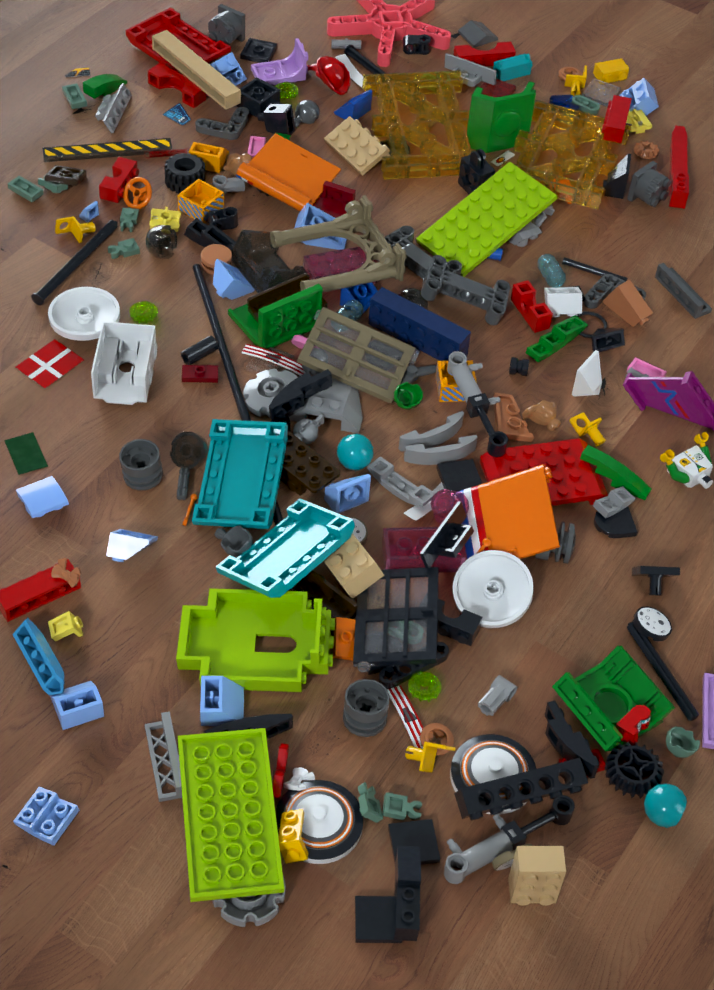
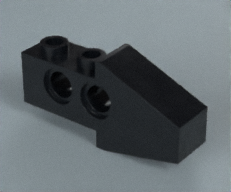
(407, 893)

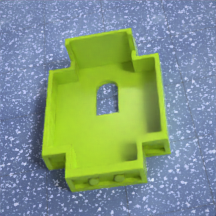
(223, 638)

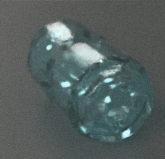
(551, 270)
(351, 309)

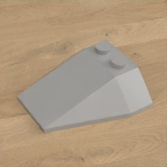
(336, 402)

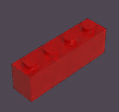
(616, 118)
(34, 592)

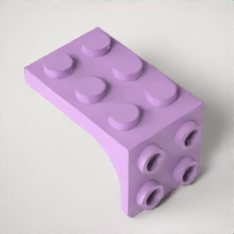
(285, 70)

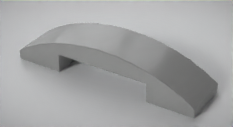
(435, 436)
(432, 456)
(398, 485)

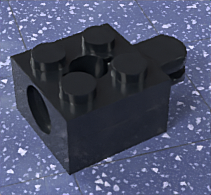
(258, 96)
(474, 171)

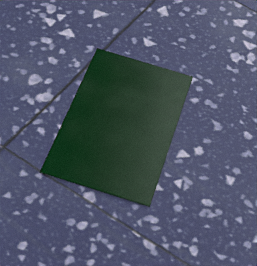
(26, 453)

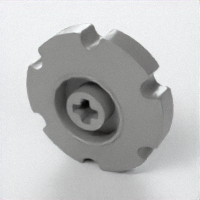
(262, 390)
(254, 909)

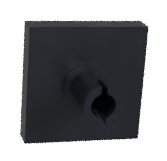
(655, 574)

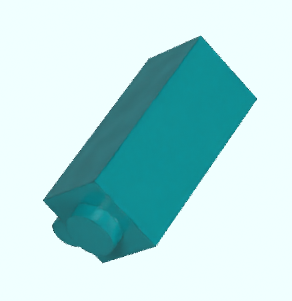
(513, 67)

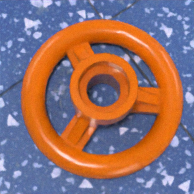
(140, 194)

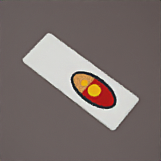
(504, 157)

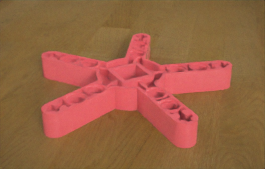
(389, 25)

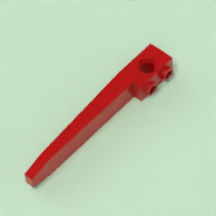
(678, 168)

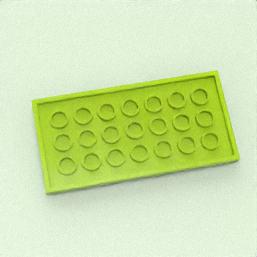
(487, 218)
(229, 815)

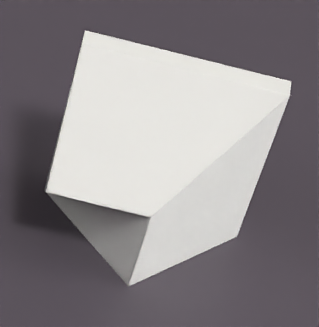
(588, 377)

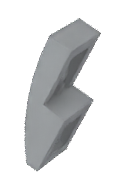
(614, 502)

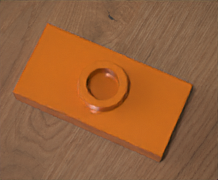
(344, 638)

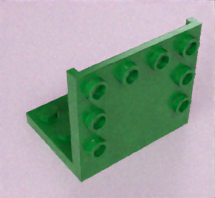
(280, 319)

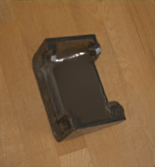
(260, 262)

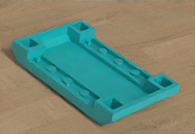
(241, 474)
(289, 549)

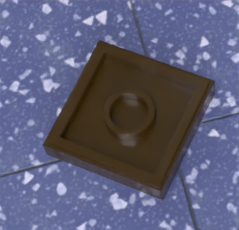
(65, 175)

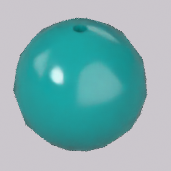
(355, 452)
(665, 805)

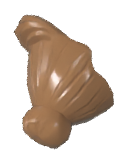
(235, 160)
(543, 414)

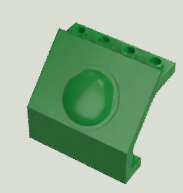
(497, 120)
(608, 693)

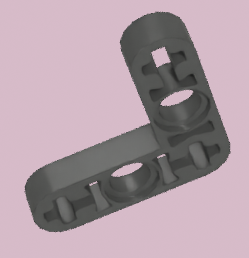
(226, 131)
(606, 284)

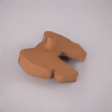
(60, 571)

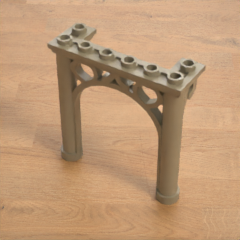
(355, 220)

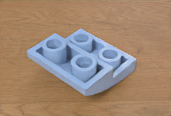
(42, 497)
(46, 816)

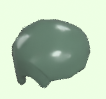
(681, 742)

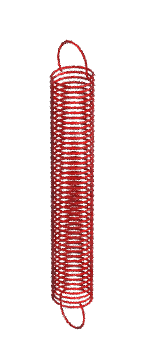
(166, 152)

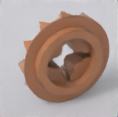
(568, 70)
(650, 152)
(439, 731)

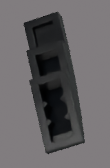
(273, 723)

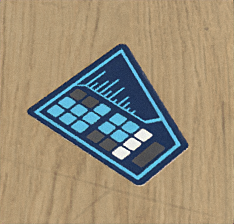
(178, 114)

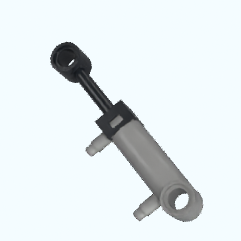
(476, 401)
(506, 840)

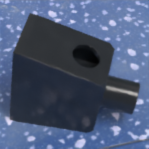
(278, 119)

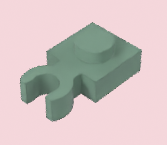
(54, 187)
(129, 218)
(126, 248)
(369, 806)
(397, 807)

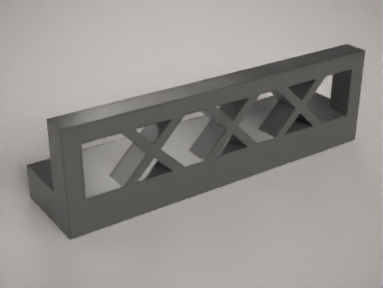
(682, 291)

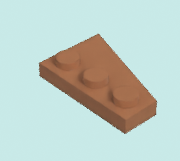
(509, 420)

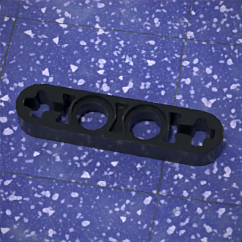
(401, 677)

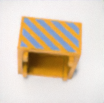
(200, 199)
(446, 385)

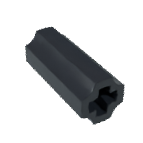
(199, 350)

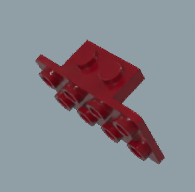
(334, 199)

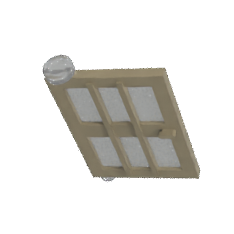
(357, 354)

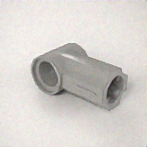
(228, 184)
(500, 691)

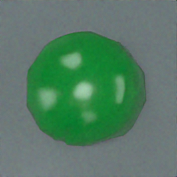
(408, 395)

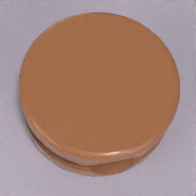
(213, 252)

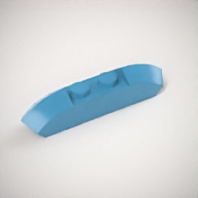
(40, 657)

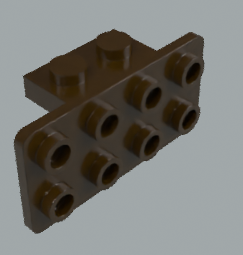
(305, 468)

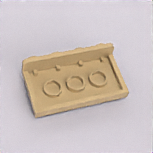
(356, 145)

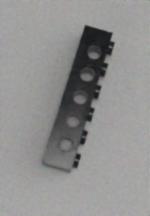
(571, 771)

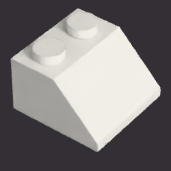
(564, 300)

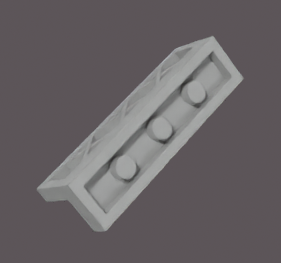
(172, 754)

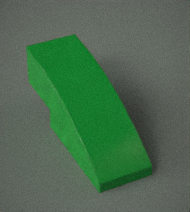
(102, 85)

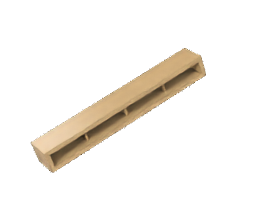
(196, 69)

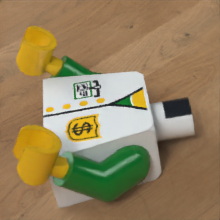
(691, 465)

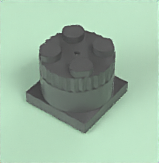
(227, 25)
(649, 185)

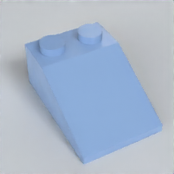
(311, 215)

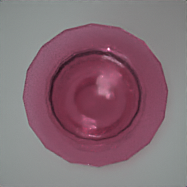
(444, 501)

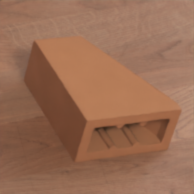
(628, 304)

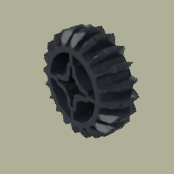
(629, 775)

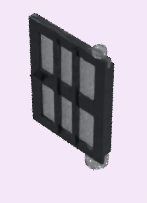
(398, 619)

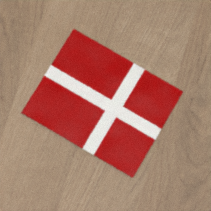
(49, 363)

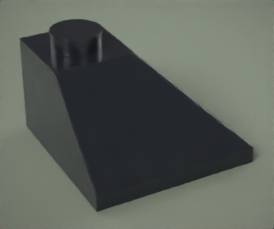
(617, 179)

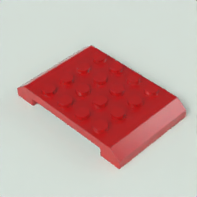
(169, 19)
(571, 477)

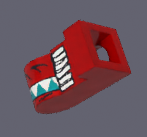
(633, 722)

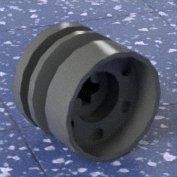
(141, 464)
(567, 544)
(366, 707)

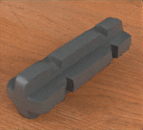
(183, 482)

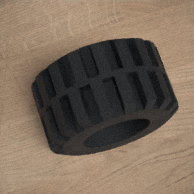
(183, 170)

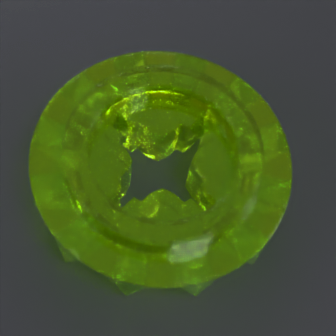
(291, 90)
(140, 307)
(424, 679)

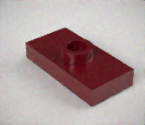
(200, 373)

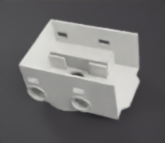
(119, 345)

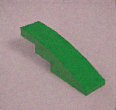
(556, 339)
(616, 471)

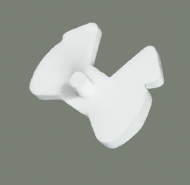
(298, 775)

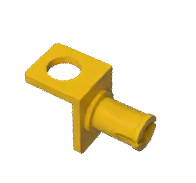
(576, 81)
(73, 226)
(590, 428)
(426, 755)

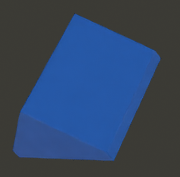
(356, 106)
(360, 293)

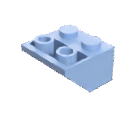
(230, 69)
(642, 97)
(220, 701)
(78, 705)

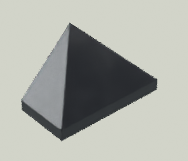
(607, 338)

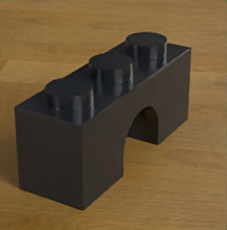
(462, 628)

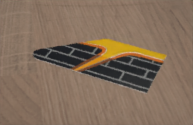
(79, 72)

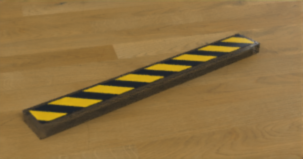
(105, 150)

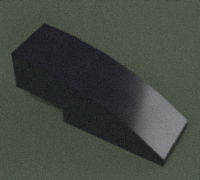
(207, 235)

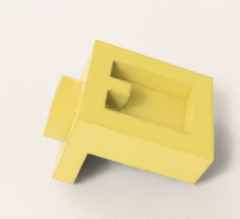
(65, 625)

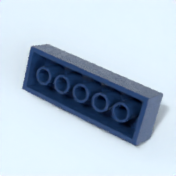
(417, 325)

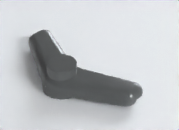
(413, 372)

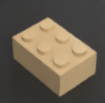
(353, 567)
(536, 874)

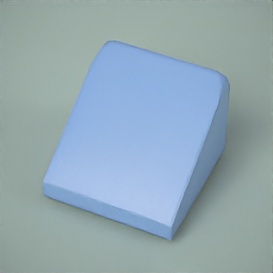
(90, 212)

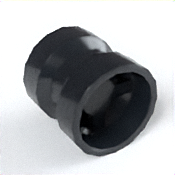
(519, 366)

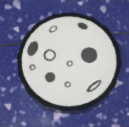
(652, 623)

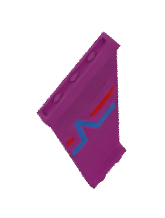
(674, 395)

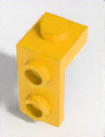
(290, 837)

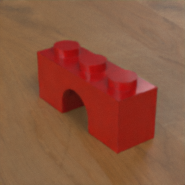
(113, 187)
(536, 315)

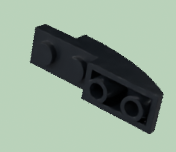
(294, 393)
(567, 743)

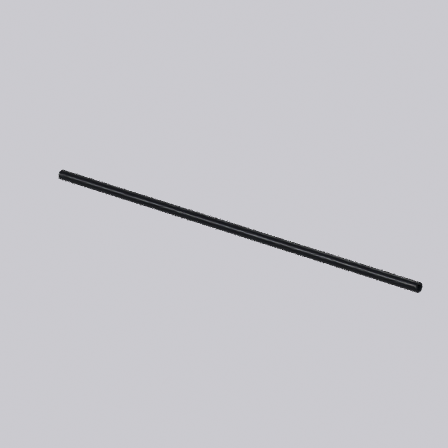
(224, 353)

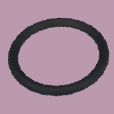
(596, 315)

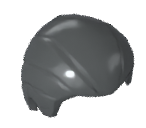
(306, 112)
(235, 540)

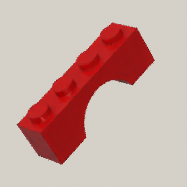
(485, 58)
(165, 77)

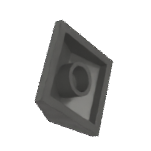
(477, 34)

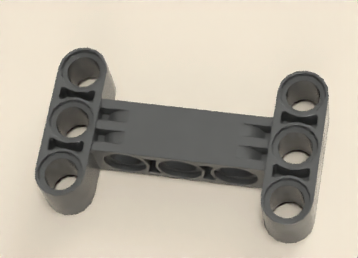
(416, 258)
(490, 299)

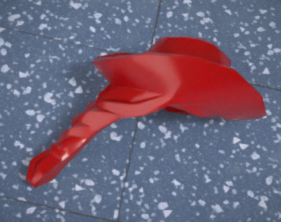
(332, 73)

